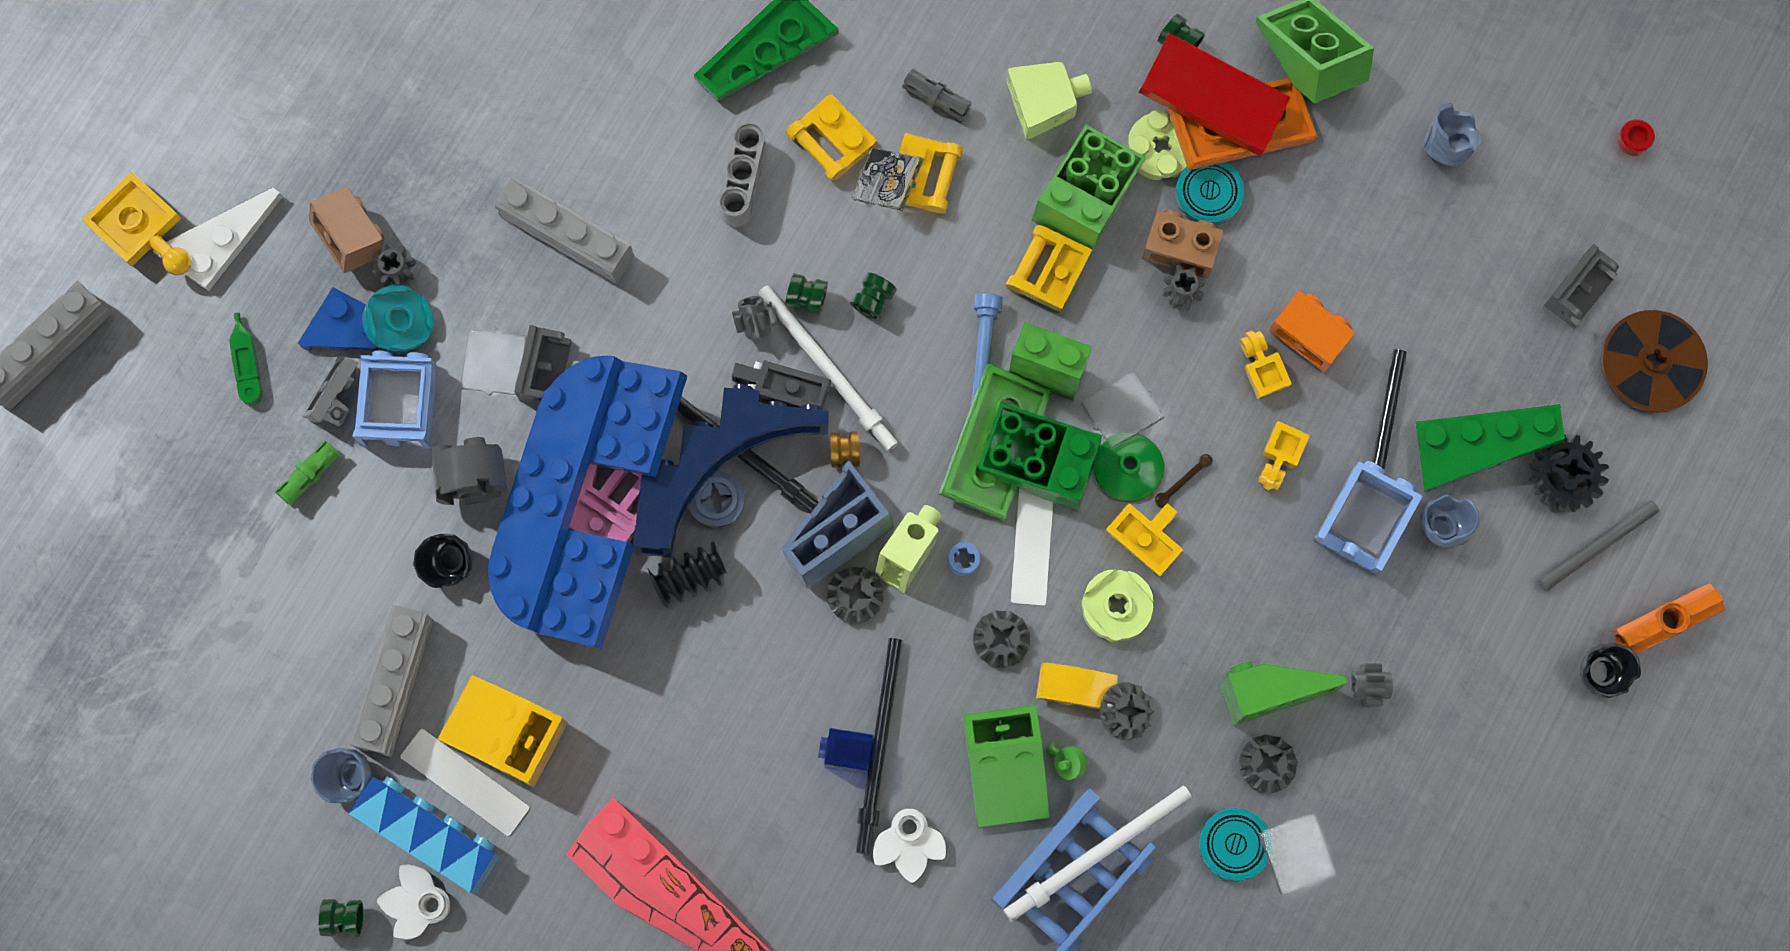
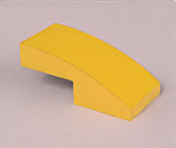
(1073, 685)

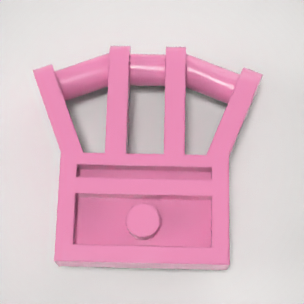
(599, 514)

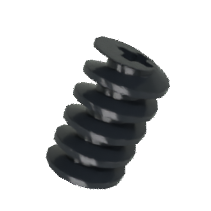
(688, 575)

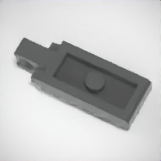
(783, 383)

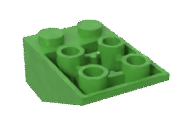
(1088, 187)
(1006, 766)

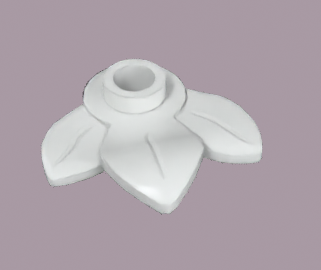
(909, 850)
(409, 902)

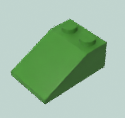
(1316, 49)
(1272, 688)

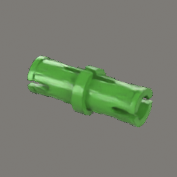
(307, 473)

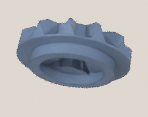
(729, 510)

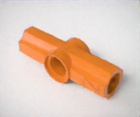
(1685, 610)

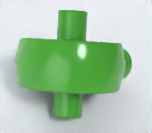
(1069, 761)

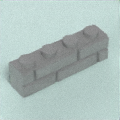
(564, 230)
(48, 342)
(391, 681)

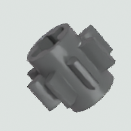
(393, 257)
(1188, 279)
(754, 317)
(1371, 685)

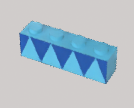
(425, 835)

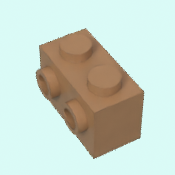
(346, 229)
(1183, 243)

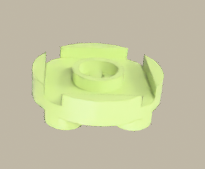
(1141, 139)
(1120, 584)

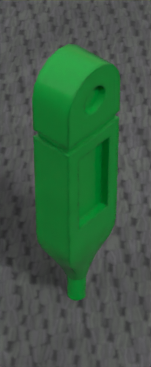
(245, 364)

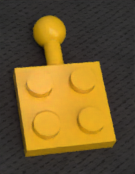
(134, 221)

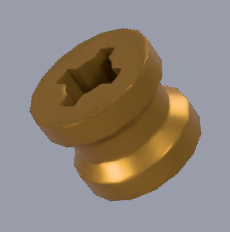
(844, 449)

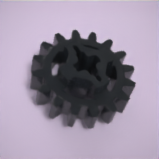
(1584, 475)

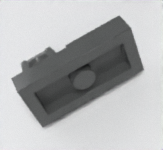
(324, 404)

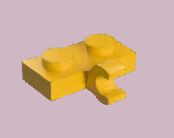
(1145, 537)

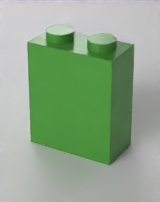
(1050, 360)

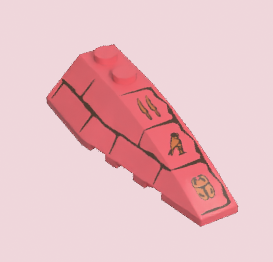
(655, 884)

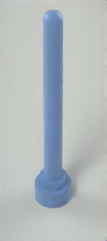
(987, 310)

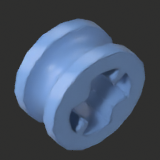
(956, 567)

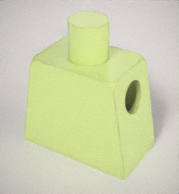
(1045, 95)
(908, 548)

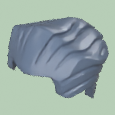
(1451, 136)

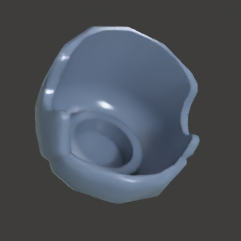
(1449, 521)
(340, 775)

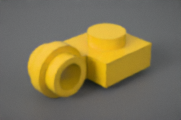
(1266, 373)
(1285, 449)

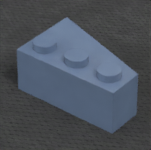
(837, 528)

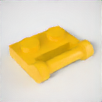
(839, 130)
(927, 150)
(1059, 272)

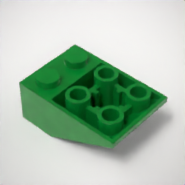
(1040, 455)

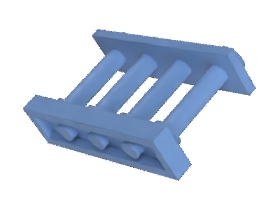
(1062, 840)

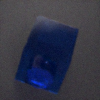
(846, 750)

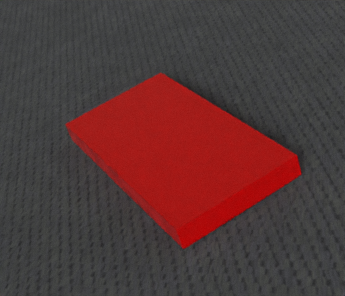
(1214, 94)

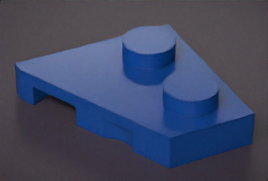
(338, 325)

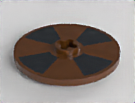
(1632, 375)

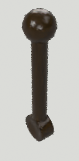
(1163, 498)

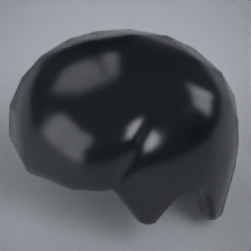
(443, 560)
(1610, 669)

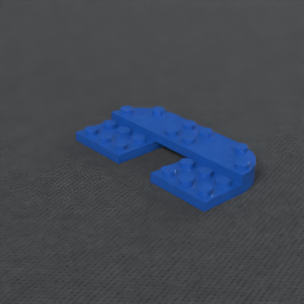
(540, 569)

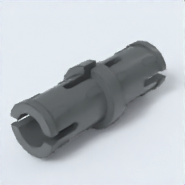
(936, 94)

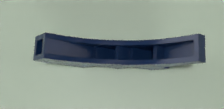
(704, 451)

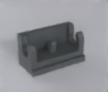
(1582, 286)
(541, 363)

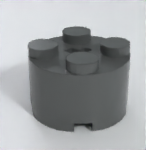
(468, 472)

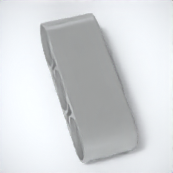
(742, 159)

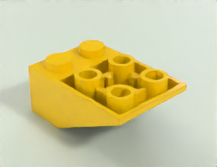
(503, 730)

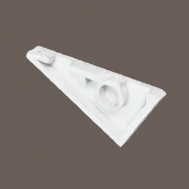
(221, 239)

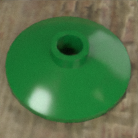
(1125, 483)

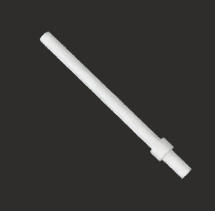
(869, 418)
(1039, 894)

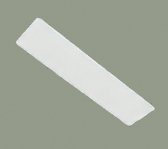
(1031, 549)
(465, 782)

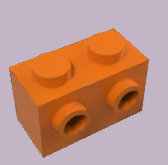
(1312, 330)

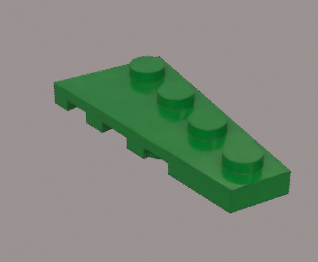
(766, 43)
(1477, 442)

